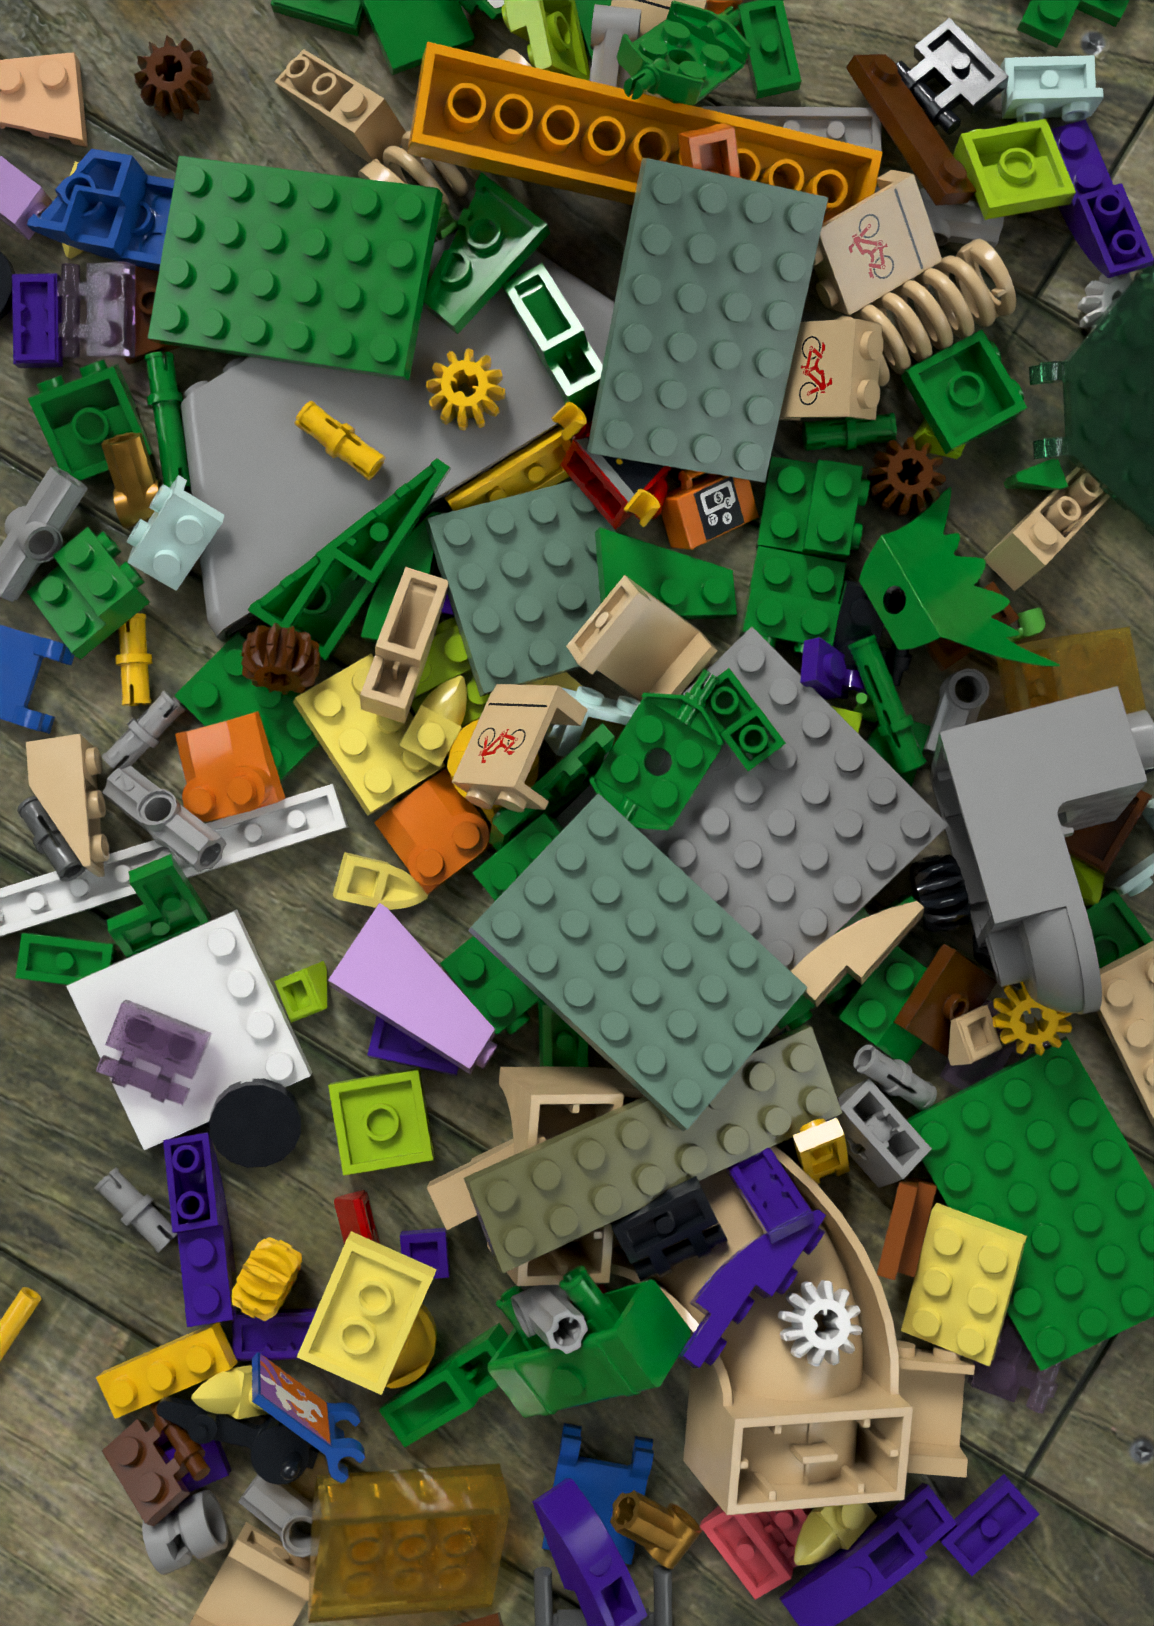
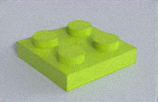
(381, 1121)

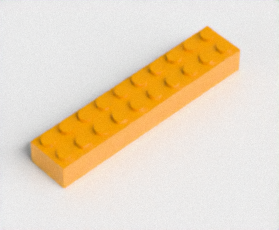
(594, 136)

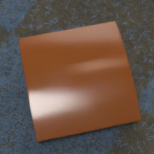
(907, 1227)

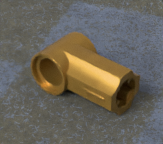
(131, 476)
(660, 1529)

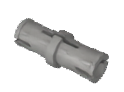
(143, 732)
(895, 1077)
(136, 1209)

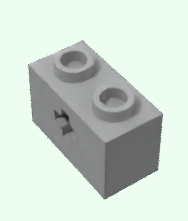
(878, 1134)

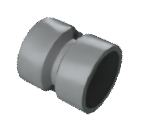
(190, 1530)

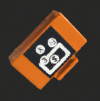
(706, 508)

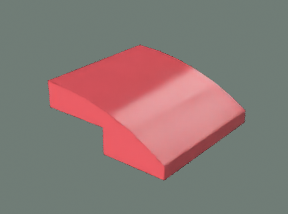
(757, 1545)

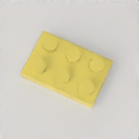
(361, 742)
(963, 1283)
(366, 1312)

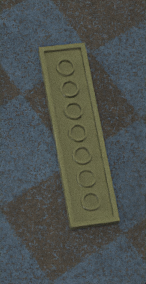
(639, 1153)

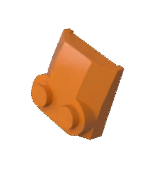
(228, 768)
(435, 831)

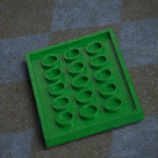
(295, 266)
(1051, 1164)

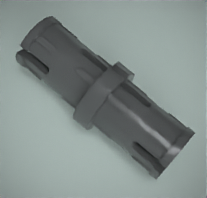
(61, 857)

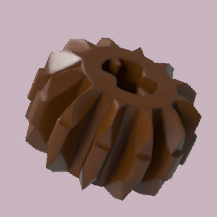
(172, 63)
(911, 460)
(280, 659)

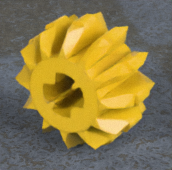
(454, 401)
(1026, 1033)
(266, 1278)

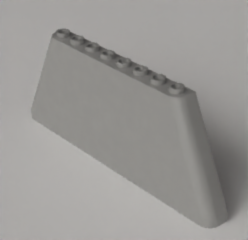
(292, 498)

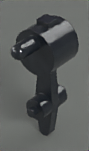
(275, 1450)

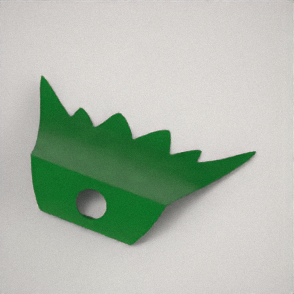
(938, 590)

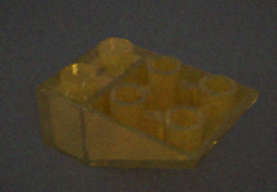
(1086, 666)

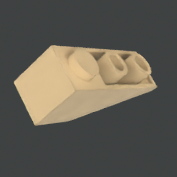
(342, 106)
(1046, 529)
(65, 782)

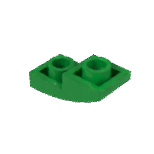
(742, 721)

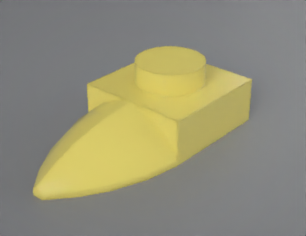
(437, 721)
(375, 882)
(229, 1394)
(829, 1530)

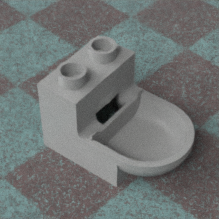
(1008, 803)

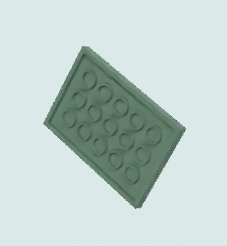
(705, 321)
(639, 961)

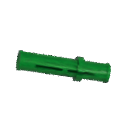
(166, 404)
(887, 705)

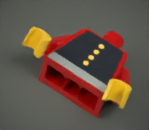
(611, 483)

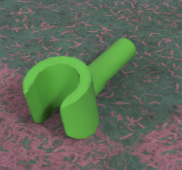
(446, 223)
(1030, 623)
(865, 706)

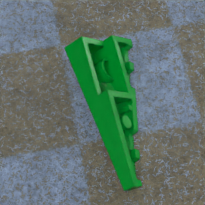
(340, 578)

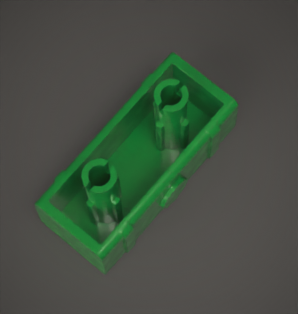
(627, 1348)

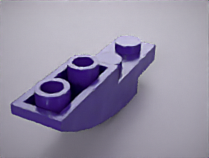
(1100, 211)
(202, 1228)
(726, 1293)
(588, 1558)
(872, 1563)

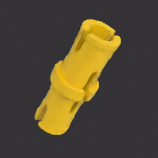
(339, 440)
(134, 662)

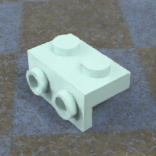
(1050, 88)
(173, 535)

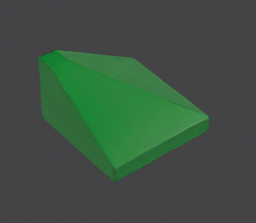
(1042, 476)

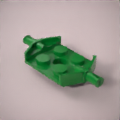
(684, 54)
(665, 723)

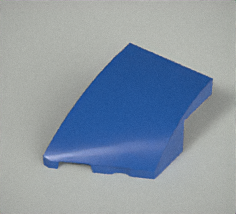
(110, 210)

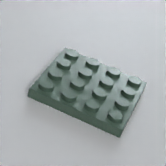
(520, 580)

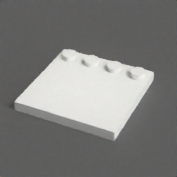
(213, 983)

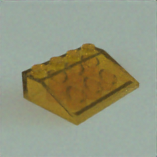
(406, 1541)

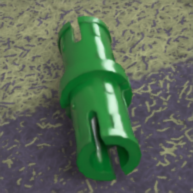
(848, 432)

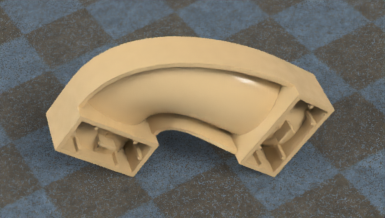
(758, 1420)

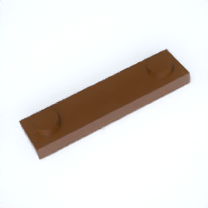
(911, 129)

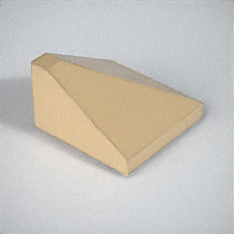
(972, 1037)

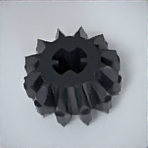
(941, 892)

